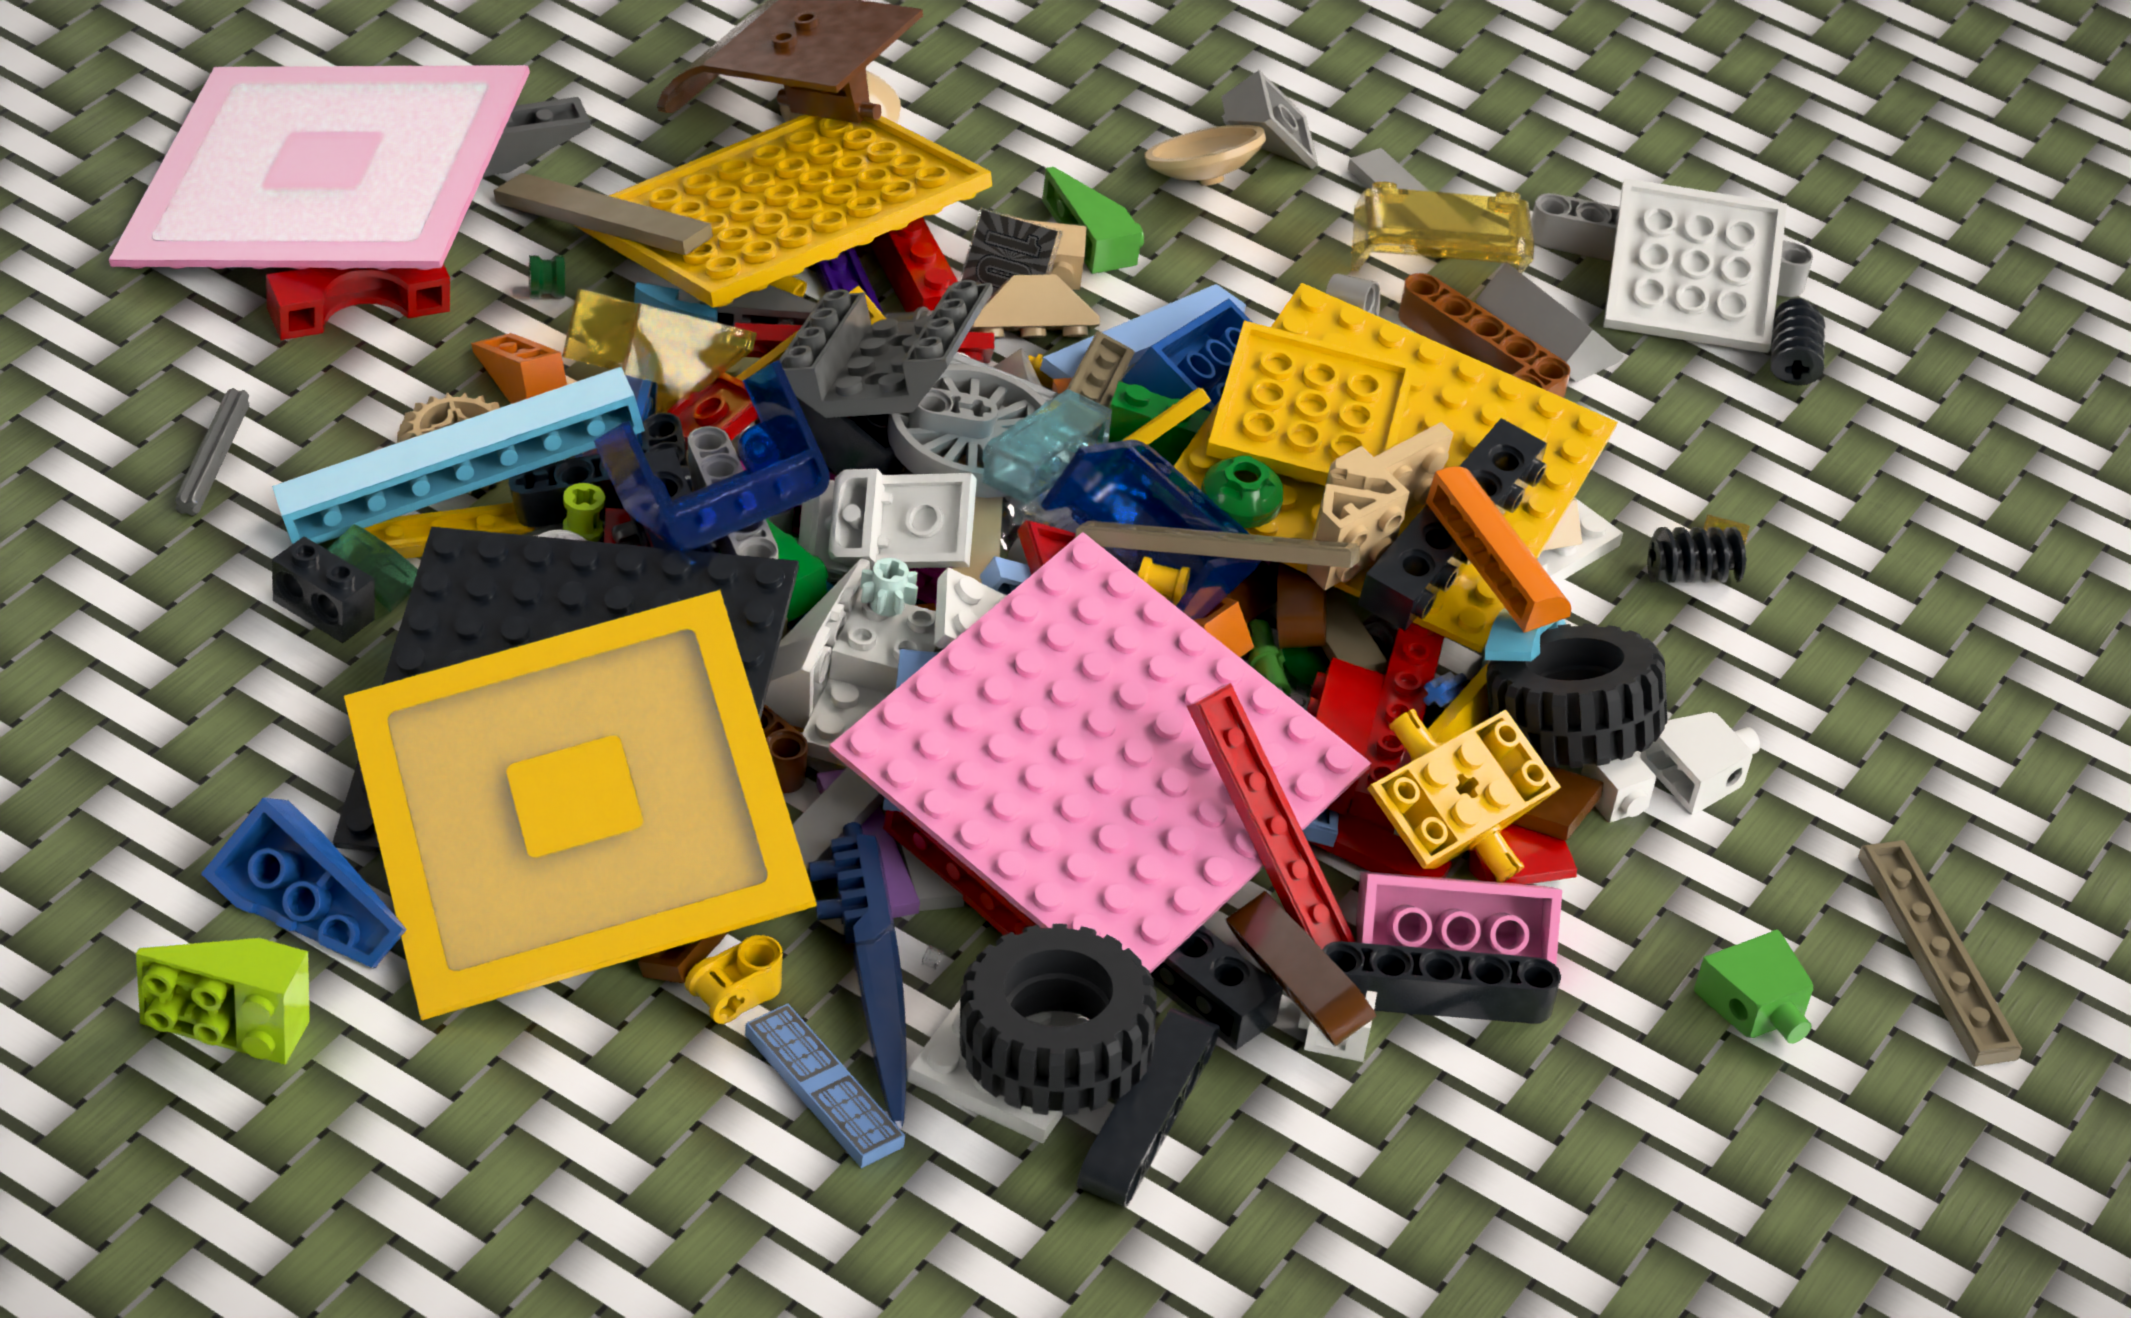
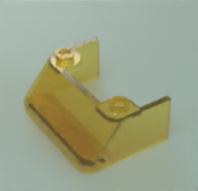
(1442, 226)
(653, 343)

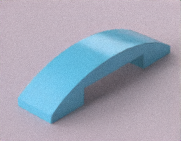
(1510, 643)

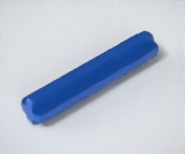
(1444, 689)

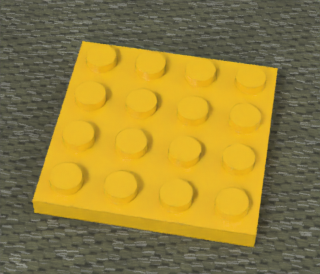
(1306, 402)

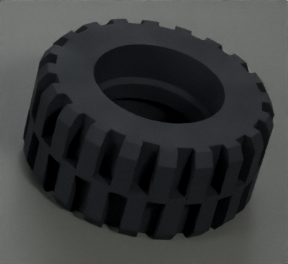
(1585, 695)
(1051, 1064)

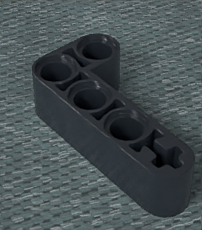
(540, 492)

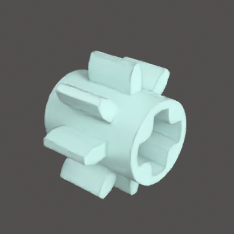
(889, 587)

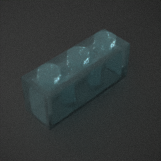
(1040, 446)

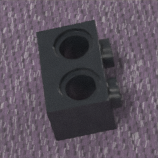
(323, 589)

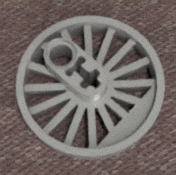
(960, 419)

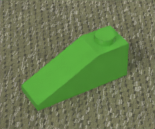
(1111, 233)

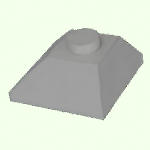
(1263, 104)

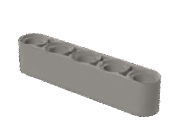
(714, 459)

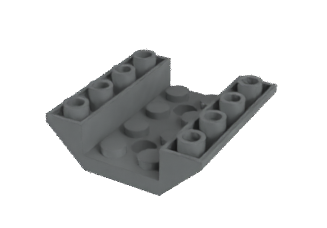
(888, 367)

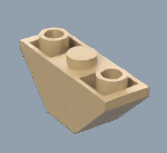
(1034, 306)

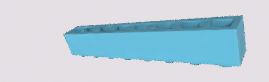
(456, 458)

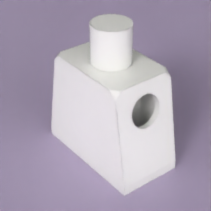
(1701, 759)

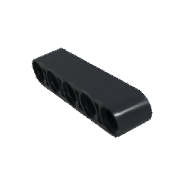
(1450, 981)
(1149, 1110)

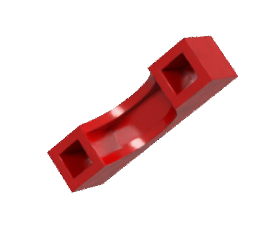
(306, 298)

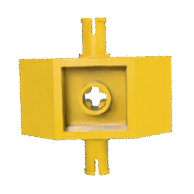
(1463, 791)

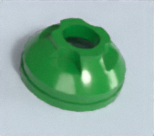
(1246, 503)

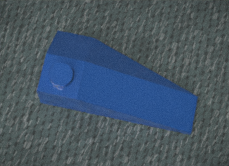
(302, 883)

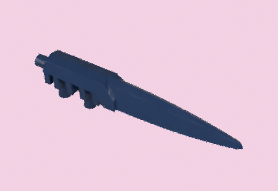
(869, 923)

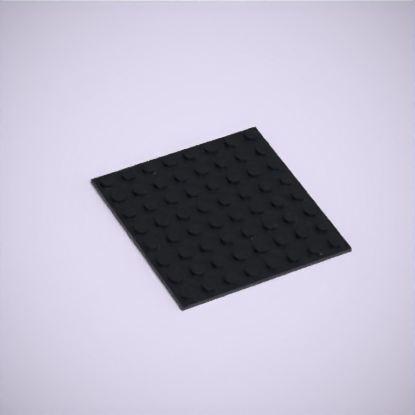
(510, 590)

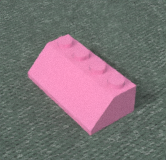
(1458, 915)

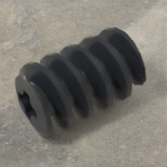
(1797, 342)
(1696, 551)

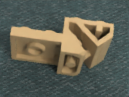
(1369, 497)

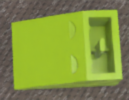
(227, 994)

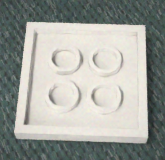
(944, 1072)

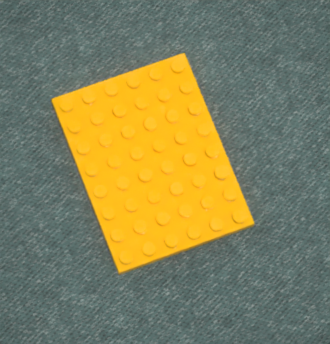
(795, 201)

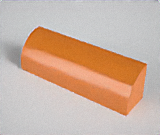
(1496, 549)

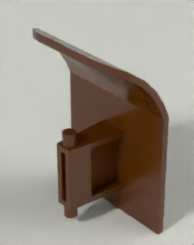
(808, 47)

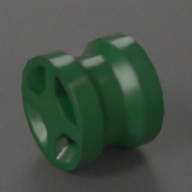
(546, 276)

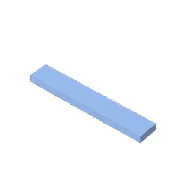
(1141, 331)

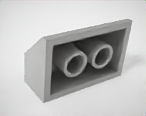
(1547, 322)

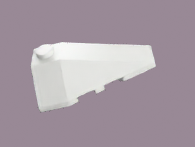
(806, 651)

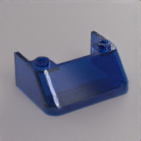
(779, 462)
(1139, 487)

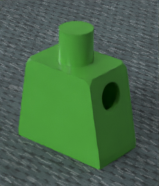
(1758, 987)

